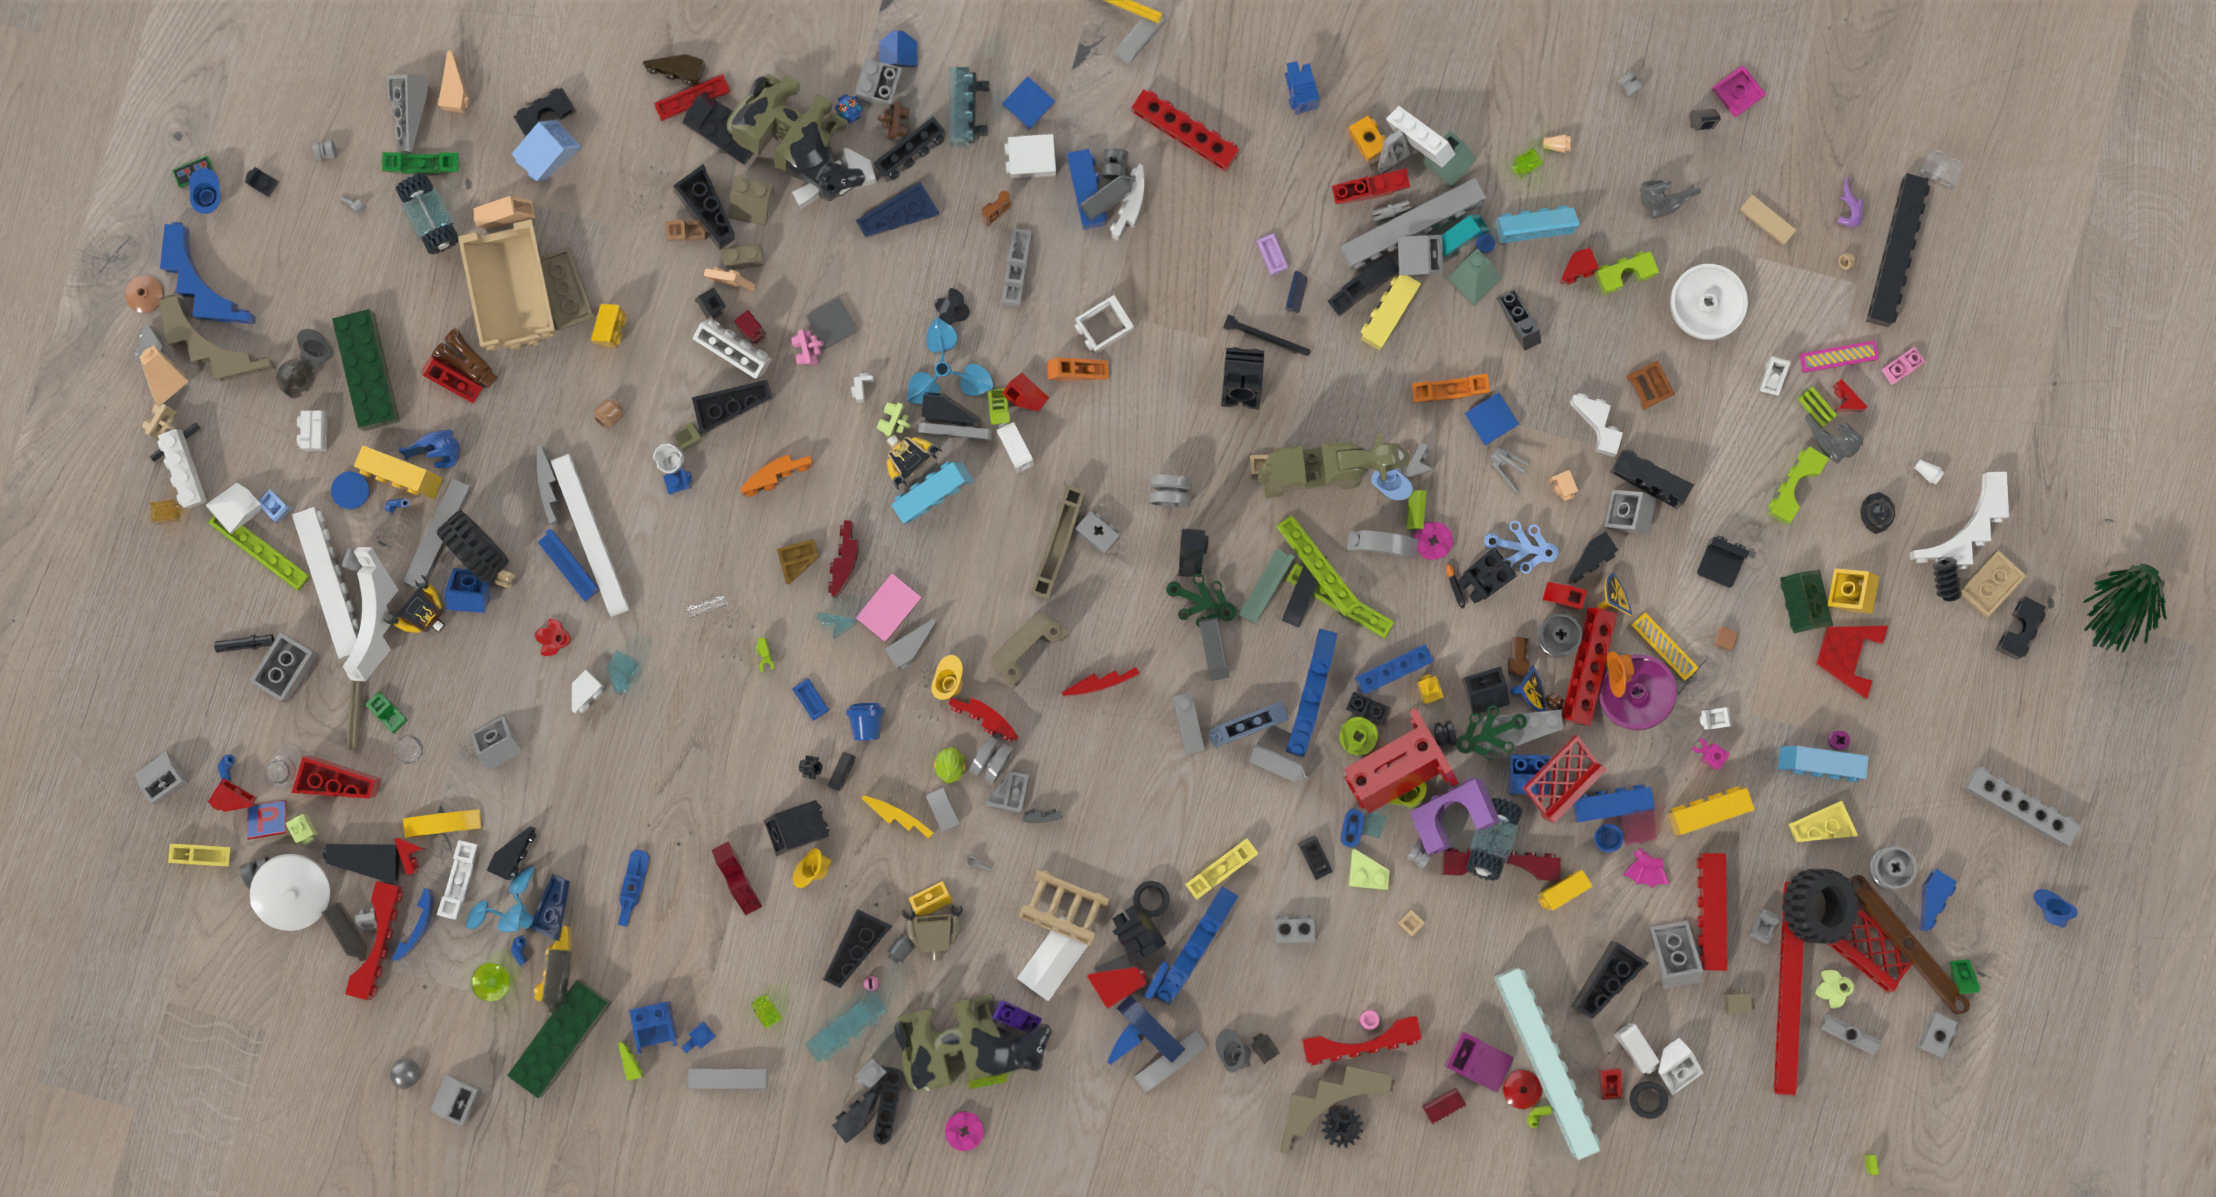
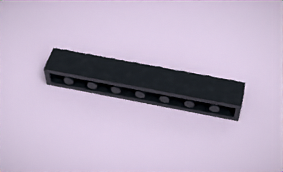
(1897, 250)

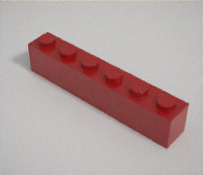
(1712, 911)

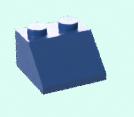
(466, 592)

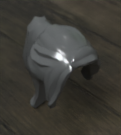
(1658, 203)
(1836, 447)

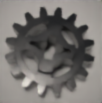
(1334, 1131)

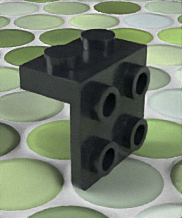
(1722, 561)

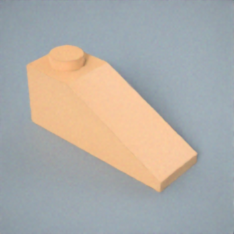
(453, 91)

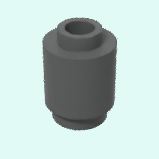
(900, 949)

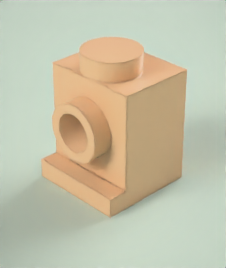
(1564, 485)

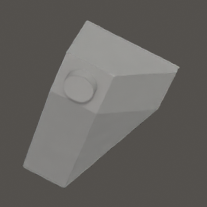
(408, 100)

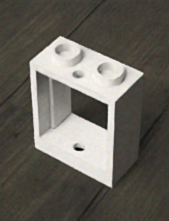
(1119, 312)

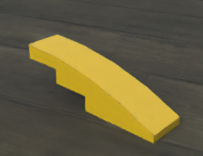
(890, 813)

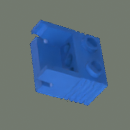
(1302, 88)
(653, 1025)

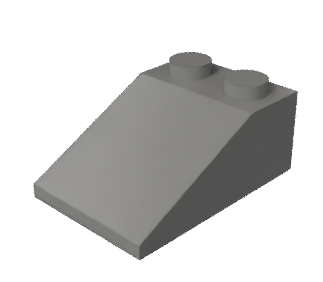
(1676, 954)

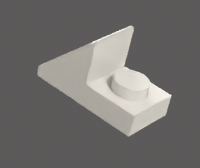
(1774, 376)

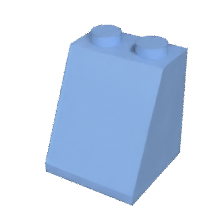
(545, 149)

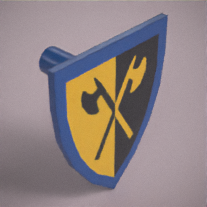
(1531, 690)

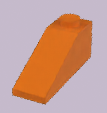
(1077, 369)

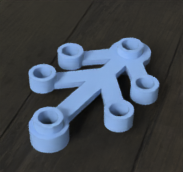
(1525, 547)

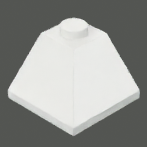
(234, 507)
(1678, 1066)

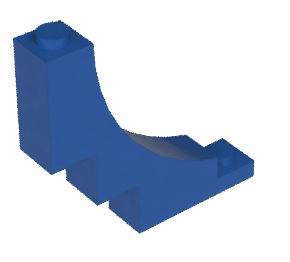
(207, 304)

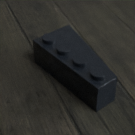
(726, 405)
(1652, 479)
(1192, 548)

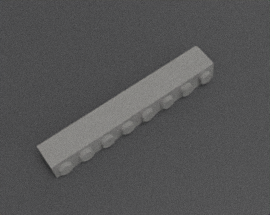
(1413, 223)

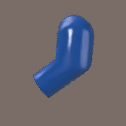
(396, 503)
(225, 765)
(517, 950)

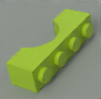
(1785, 505)

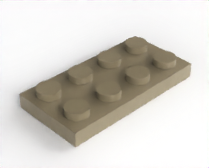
(565, 289)

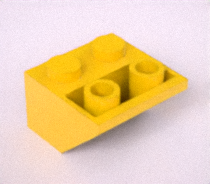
(609, 325)

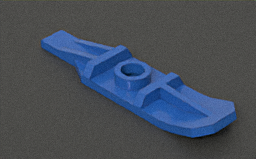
(634, 875)

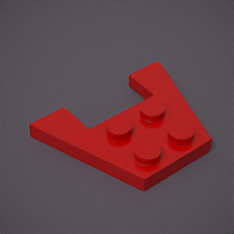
(1841, 653)

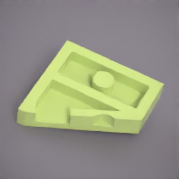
(1367, 872)

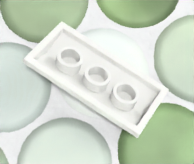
(1051, 963)

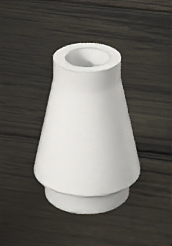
(1929, 471)

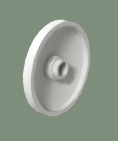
(1708, 301)
(290, 892)

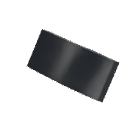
(1368, 708)

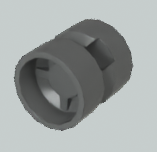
(1113, 170)
(249, 869)

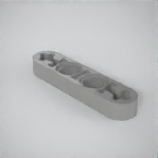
(954, 431)

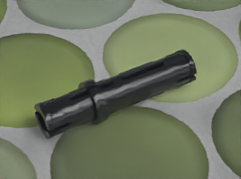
(252, 642)

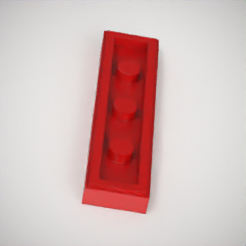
(683, 100)

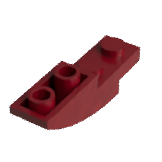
(843, 567)

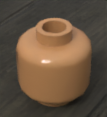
(608, 413)

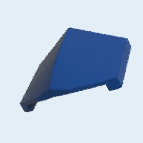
(898, 50)

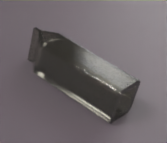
(345, 931)
(556, 979)

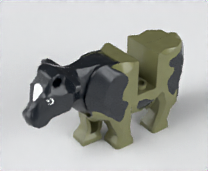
(804, 137)
(985, 1046)

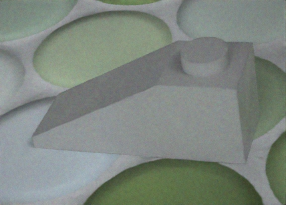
(908, 647)
(1188, 723)

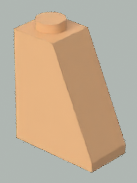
(503, 212)
(161, 374)

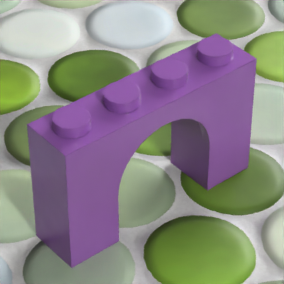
(1429, 816)

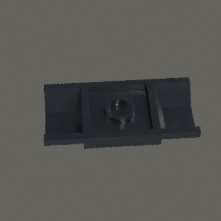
(710, 120)

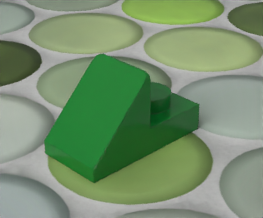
(1964, 976)

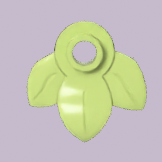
(1831, 989)

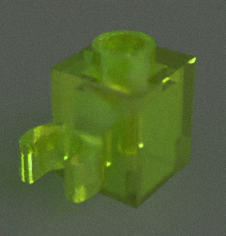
(1526, 163)

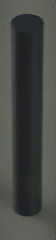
(187, 433)

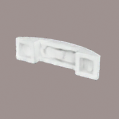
(458, 880)

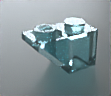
(621, 670)

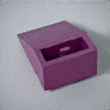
(1479, 1061)

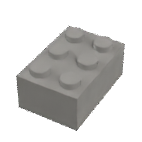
(283, 667)

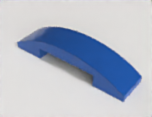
(426, 903)

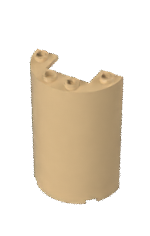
(507, 287)

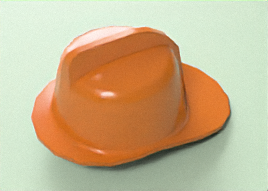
(1620, 672)

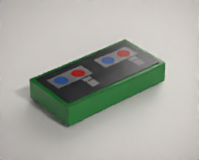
(183, 173)

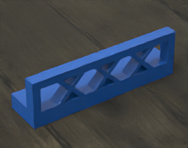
(568, 565)

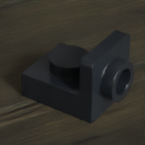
(261, 181)

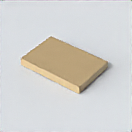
(1992, 583)

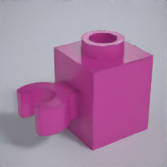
(1713, 755)

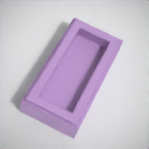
(1272, 254)

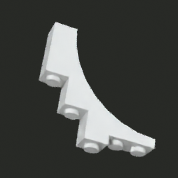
(1991, 506)

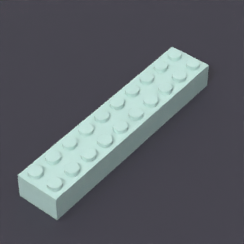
(1546, 1063)

